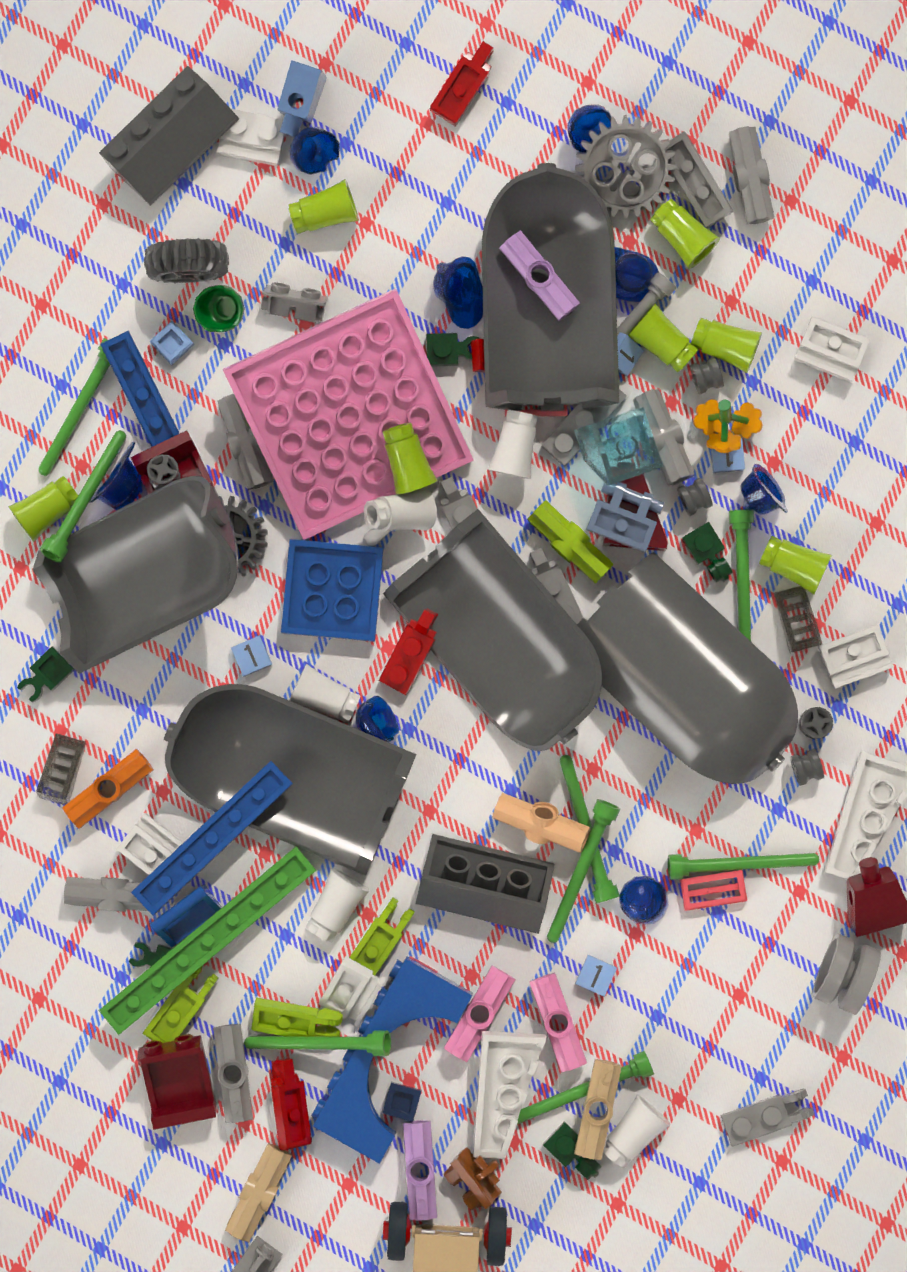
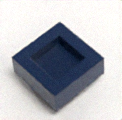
(402, 1101)

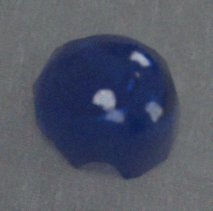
(584, 120)
(313, 150)
(377, 719)
(644, 900)

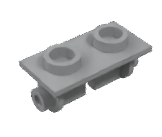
(305, 301)
(258, 1257)

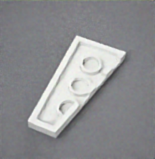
(870, 805)
(503, 1083)

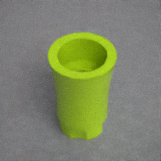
(324, 209)
(684, 233)
(663, 339)
(727, 343)
(407, 459)
(44, 507)
(795, 563)

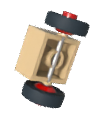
(446, 1247)

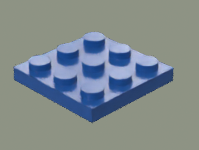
(332, 590)

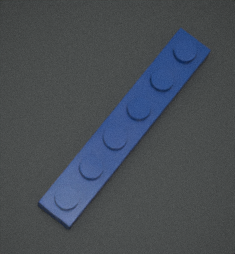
(211, 838)

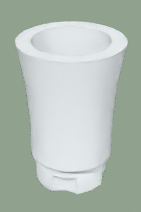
(515, 445)
(402, 511)
(324, 695)
(335, 905)
(634, 1132)

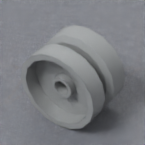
(846, 974)

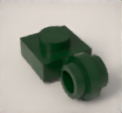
(703, 545)
(562, 1147)

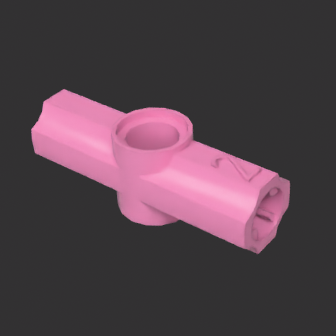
(469, 1032)
(566, 1041)

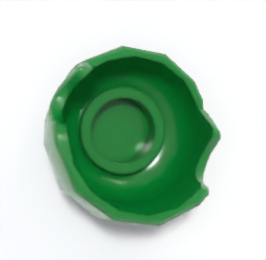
(218, 308)

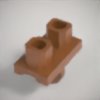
(477, 1176)

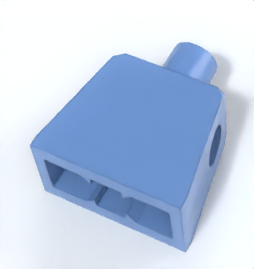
(301, 83)

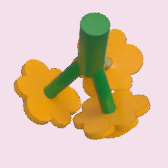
(716, 417)

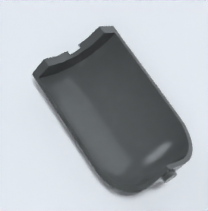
(526, 349)
(141, 571)
(503, 635)
(691, 676)
(339, 774)

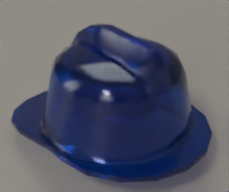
(633, 274)
(461, 291)
(122, 484)
(762, 492)

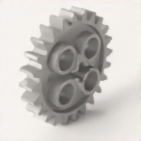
(651, 179)

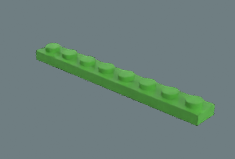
(207, 940)

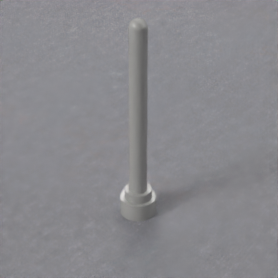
(659, 288)

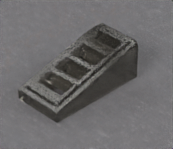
(793, 645)
(46, 778)

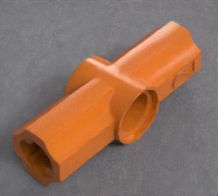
(92, 802)

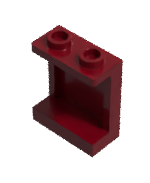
(182, 450)
(177, 1081)

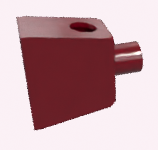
(874, 899)

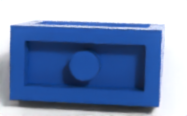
(186, 916)

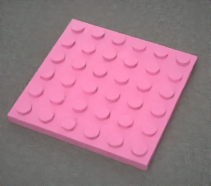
(329, 397)

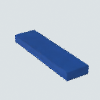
(140, 388)

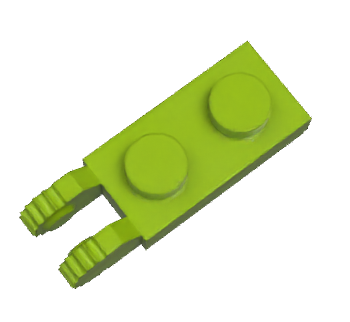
(380, 939)
(178, 1009)
(294, 1019)

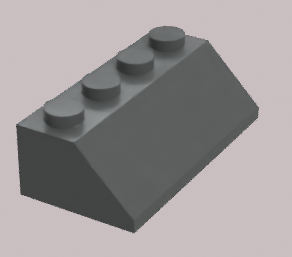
(168, 135)
(485, 883)

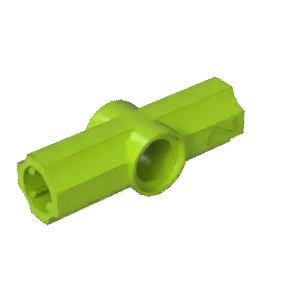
(570, 541)

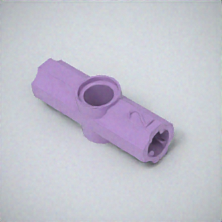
(526, 260)
(420, 1190)

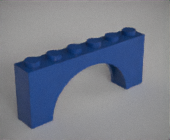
(349, 1111)

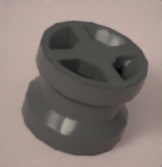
(706, 376)
(162, 466)
(695, 496)
(821, 721)
(807, 767)

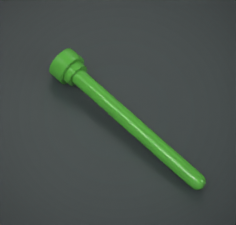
(75, 413)
(741, 522)
(56, 546)
(604, 815)
(681, 866)
(603, 888)
(376, 1043)
(637, 1067)

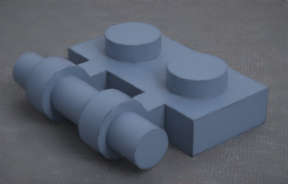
(622, 525)

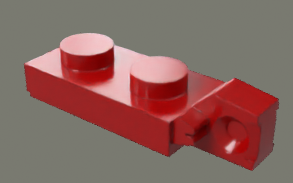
(463, 85)
(410, 653)
(289, 1106)

